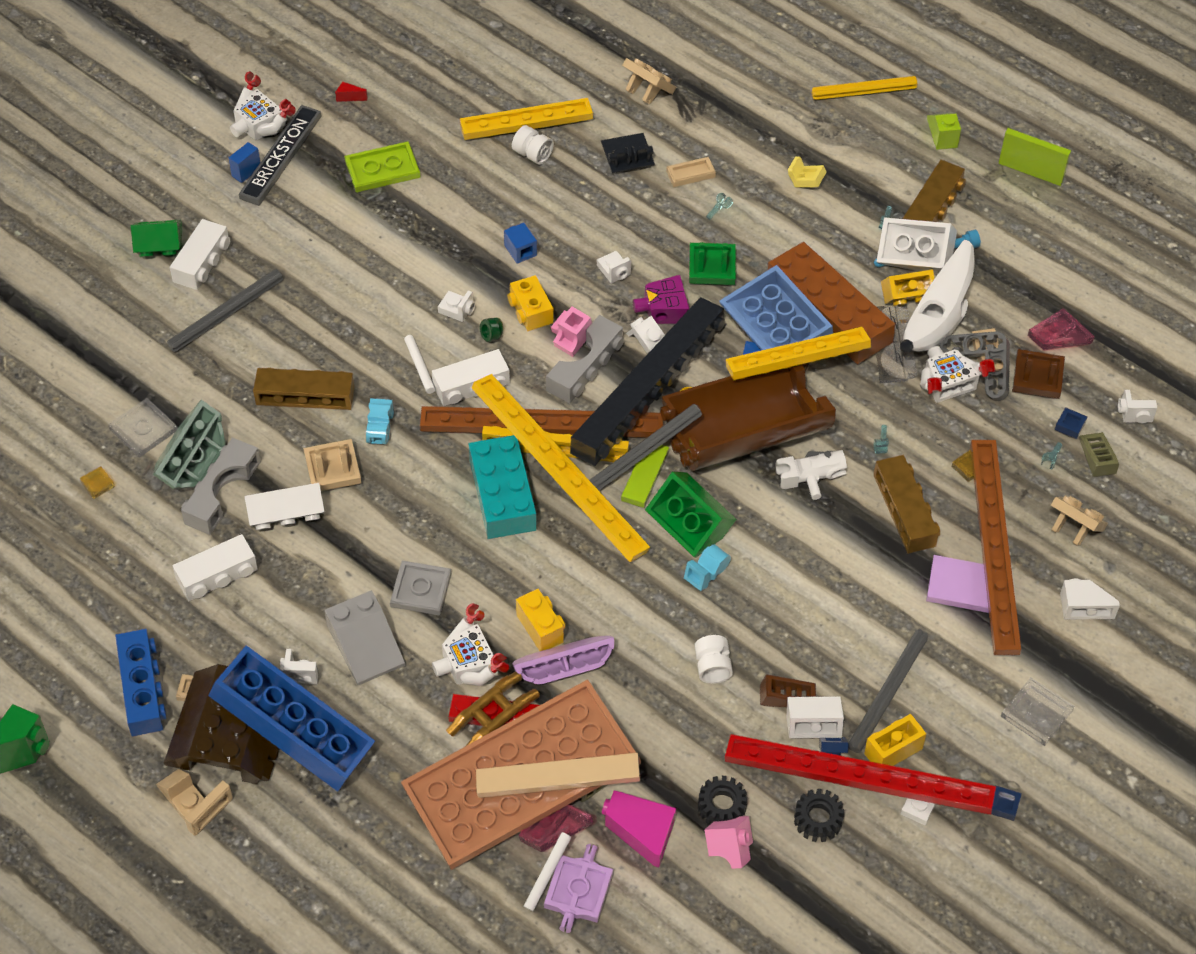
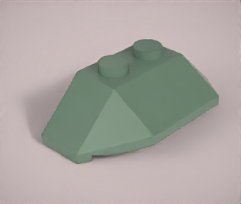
(192, 448)

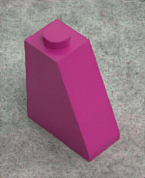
(640, 824)

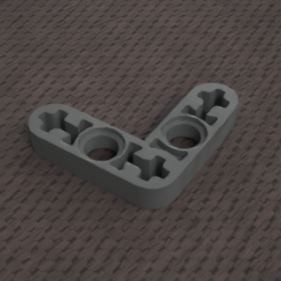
(1001, 353)

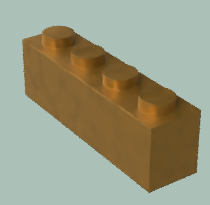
(937, 193)
(304, 388)
(906, 503)

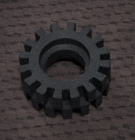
(726, 788)
(814, 828)

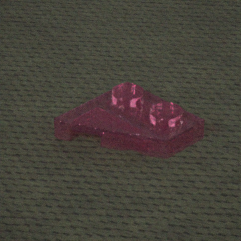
(1060, 331)
(546, 832)

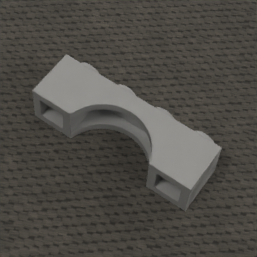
(569, 378)
(235, 463)

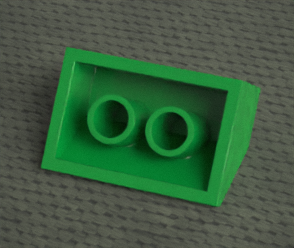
(690, 513)

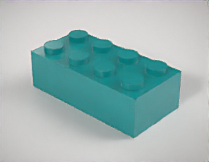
(502, 487)

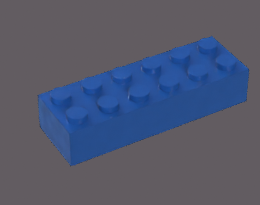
(291, 718)

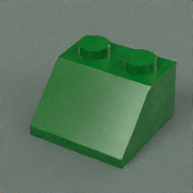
(156, 236)
(21, 738)

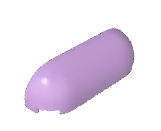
(565, 660)

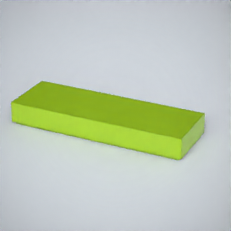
(644, 477)

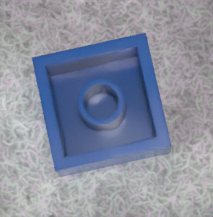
(244, 162)

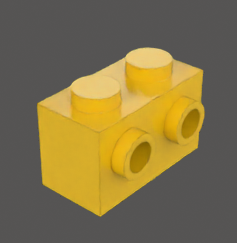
(906, 287)
(531, 303)
(540, 620)
(895, 742)

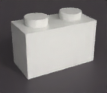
(814, 717)

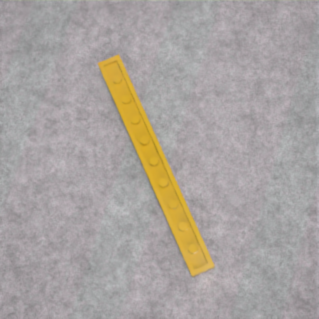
(561, 468)

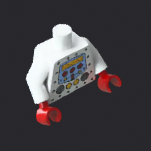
(257, 113)
(952, 373)
(468, 653)

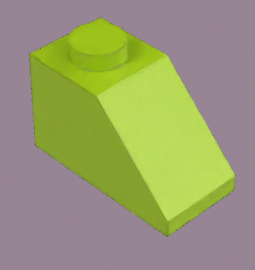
(944, 130)

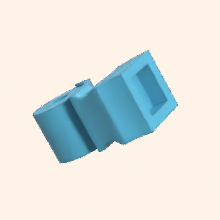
(379, 421)
(711, 562)

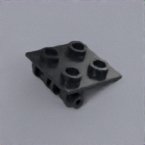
(628, 152)

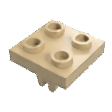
(644, 71)
(332, 465)
(1072, 508)

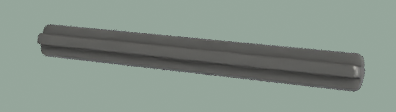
(224, 310)
(646, 447)
(888, 691)

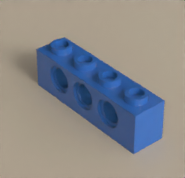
(148, 717)

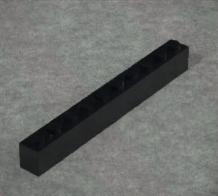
(647, 382)

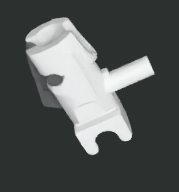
(811, 468)

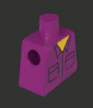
(663, 300)

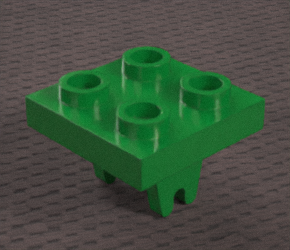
(712, 263)

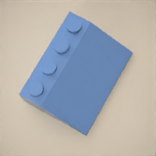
(775, 311)

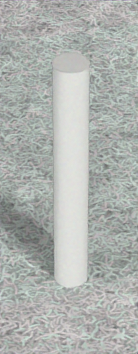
(419, 363)
(547, 871)

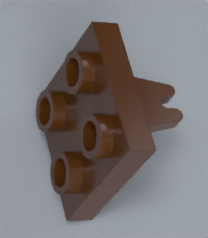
(1038, 373)

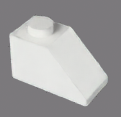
(1086, 601)

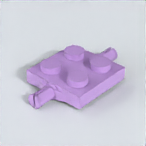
(578, 888)

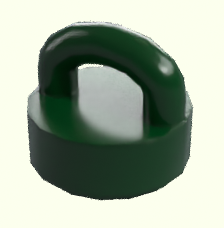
(491, 329)

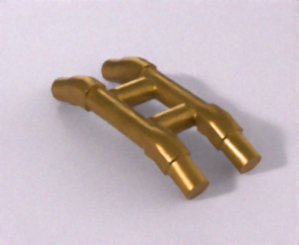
(495, 694)

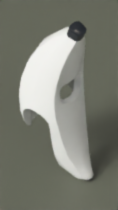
(946, 304)

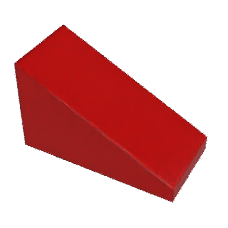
(350, 92)

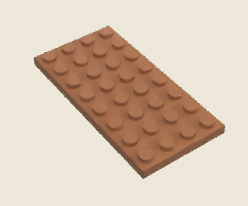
(560, 729)

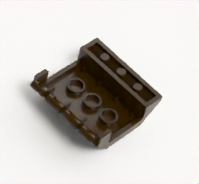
(217, 737)

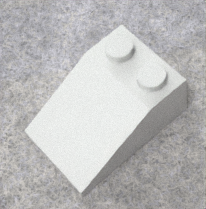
(916, 244)

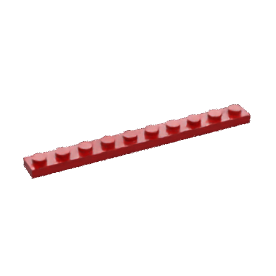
(860, 774)

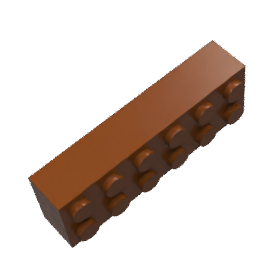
(835, 298)

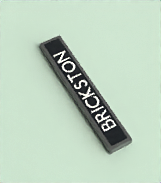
(280, 155)

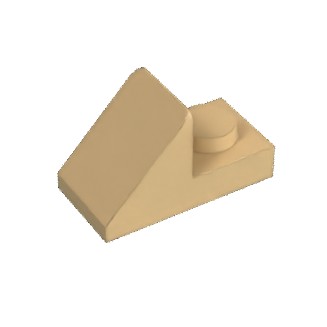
(180, 792)

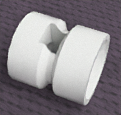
(531, 144)
(713, 658)

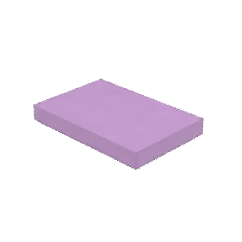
(958, 584)

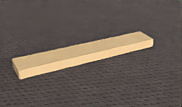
(557, 775)

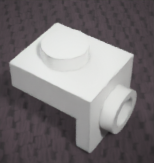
(646, 332)
(1136, 410)

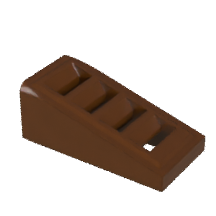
(777, 683)

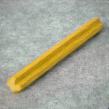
(864, 87)

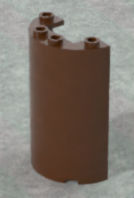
(745, 416)

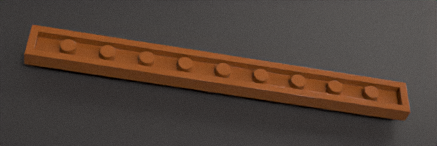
(552, 421)
(995, 548)

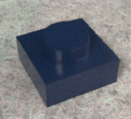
(1071, 423)
(833, 745)
(1005, 803)

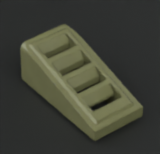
(1098, 468)

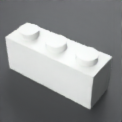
(199, 254)
(455, 380)
(284, 506)
(215, 567)

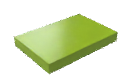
(1034, 156)
(382, 166)

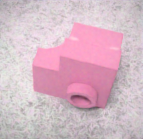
(571, 330)
(730, 840)

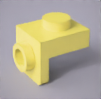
(805, 175)

